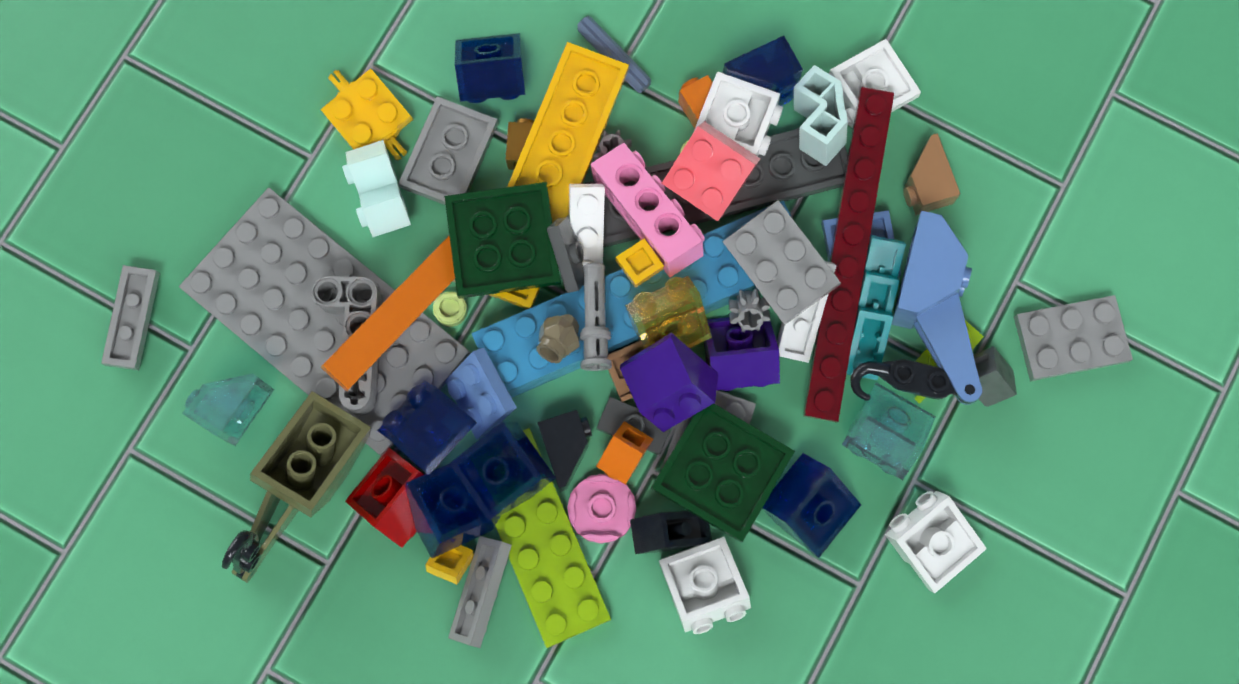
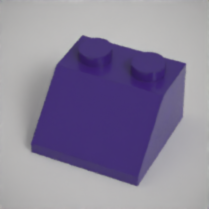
(742, 357)
(669, 382)

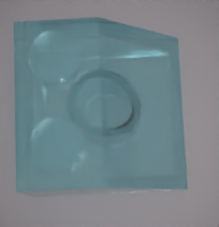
(228, 405)
(889, 431)

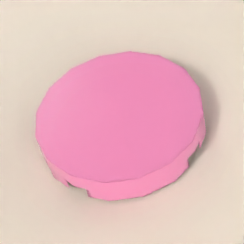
(601, 509)

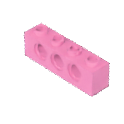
(624, 166)

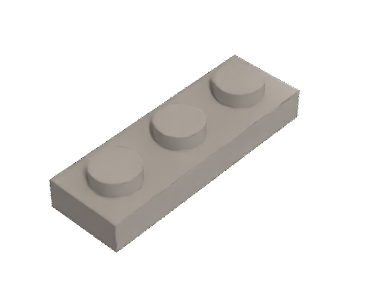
(130, 318)
(479, 591)

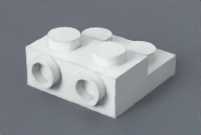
(875, 69)
(741, 112)
(935, 539)
(705, 586)

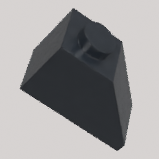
(566, 444)
(668, 532)

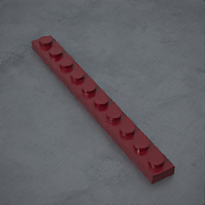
(849, 254)

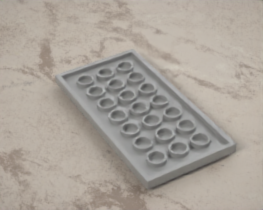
(261, 291)

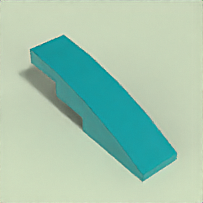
(876, 302)

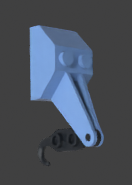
(931, 304)

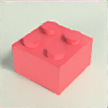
(710, 171)

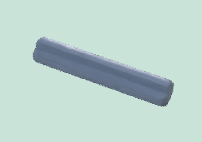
(608, 47)

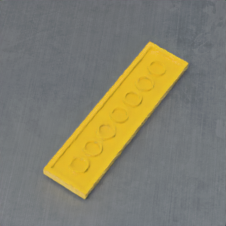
(567, 133)

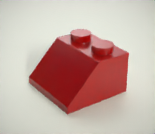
(384, 499)

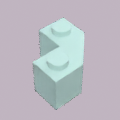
(821, 101)
(378, 189)

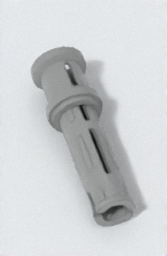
(595, 332)

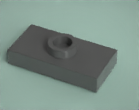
(567, 254)
(618, 412)

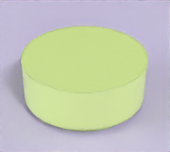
(449, 309)

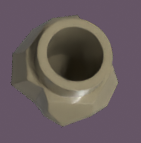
(558, 338)

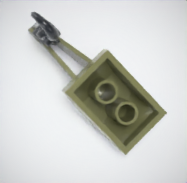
(301, 469)

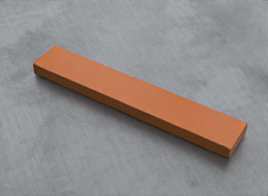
(392, 318)

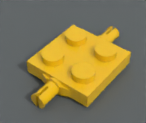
(367, 112)

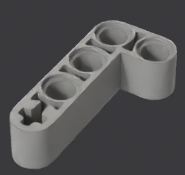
(354, 314)

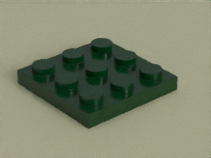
(501, 240)
(723, 470)

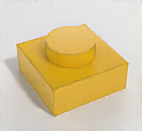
(639, 263)
(450, 564)

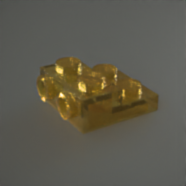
(669, 310)

